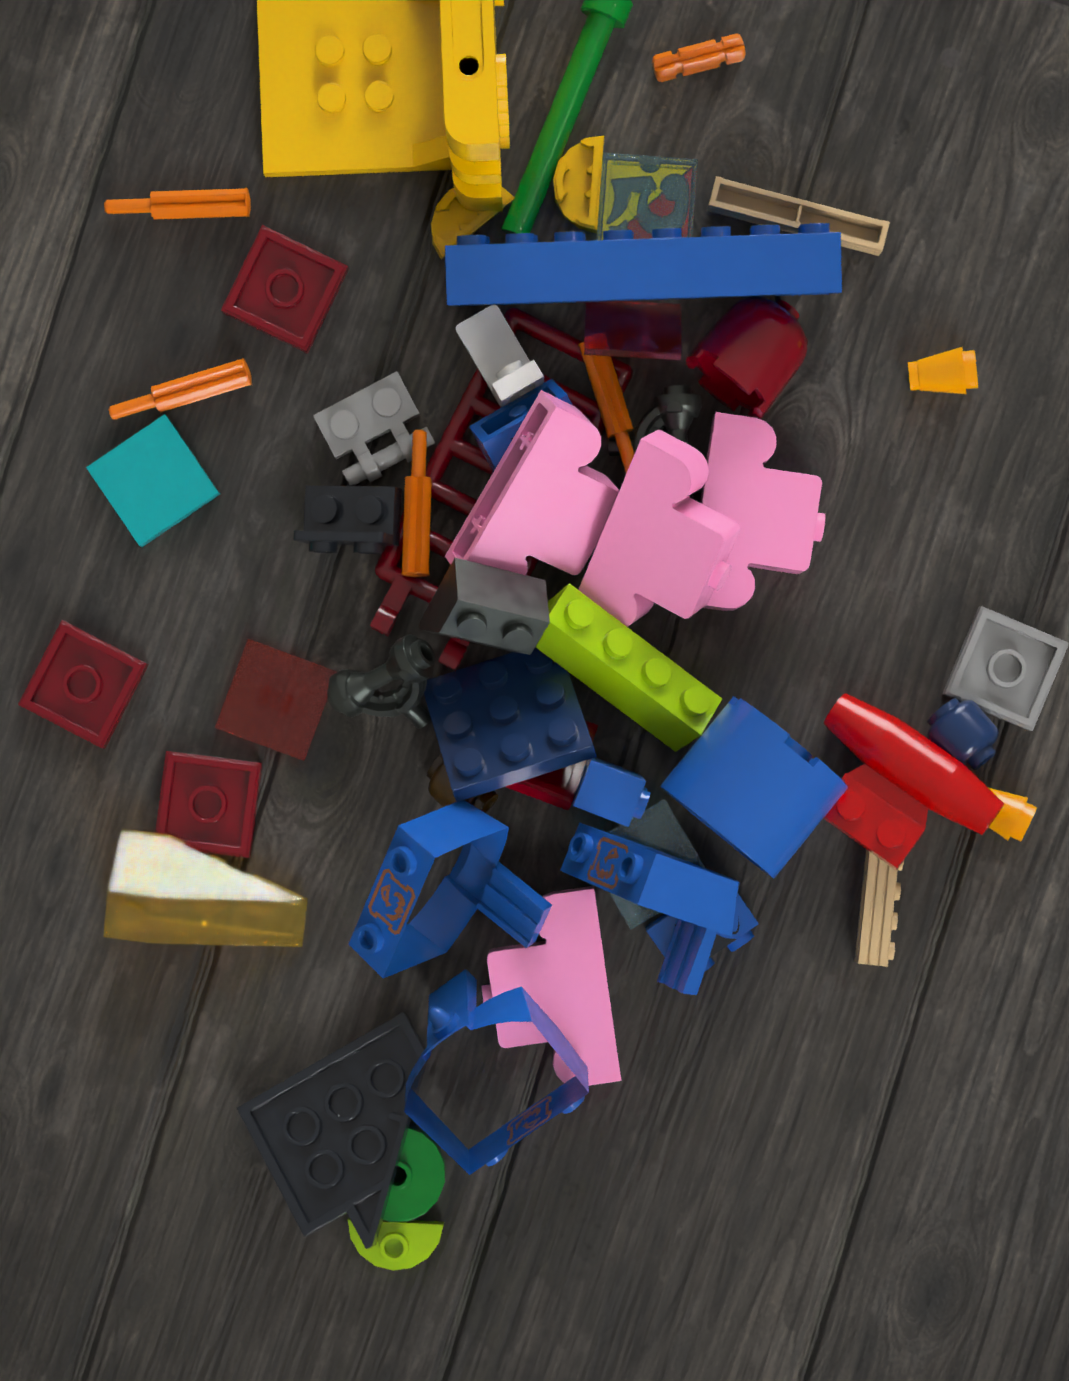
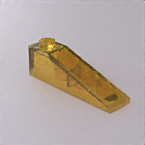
(186, 897)

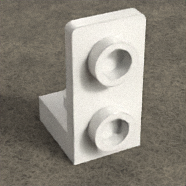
(499, 355)

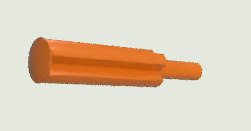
(186, 204)
(188, 389)
(610, 403)
(417, 512)

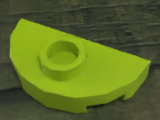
(400, 1243)

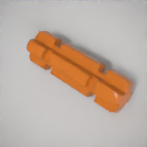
(698, 57)

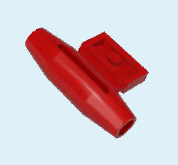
(900, 782)

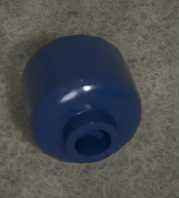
(963, 732)

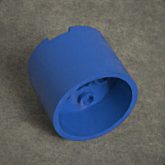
(754, 786)

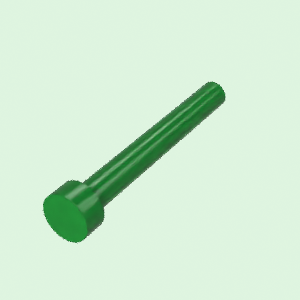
(600, 21)

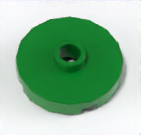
(424, 1178)

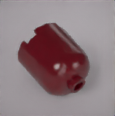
(751, 354)

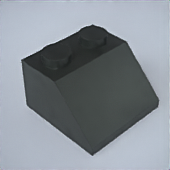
(489, 607)

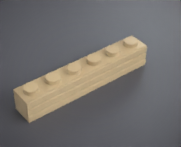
(773, 208)
(876, 912)

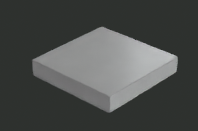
(1006, 668)

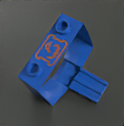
(663, 883)
(473, 884)
(452, 1009)

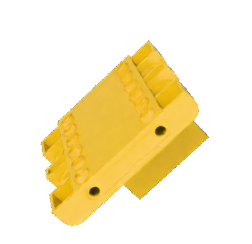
(384, 91)

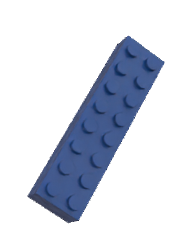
(643, 268)

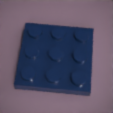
(506, 722)

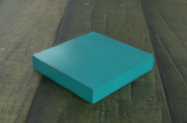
(153, 480)

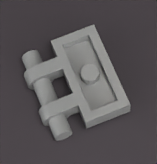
(365, 417)

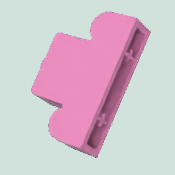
(541, 496)
(770, 505)
(658, 538)
(567, 983)

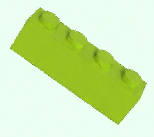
(626, 669)

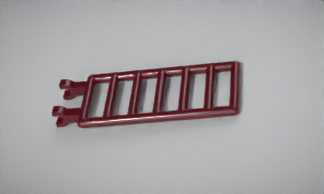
(452, 445)

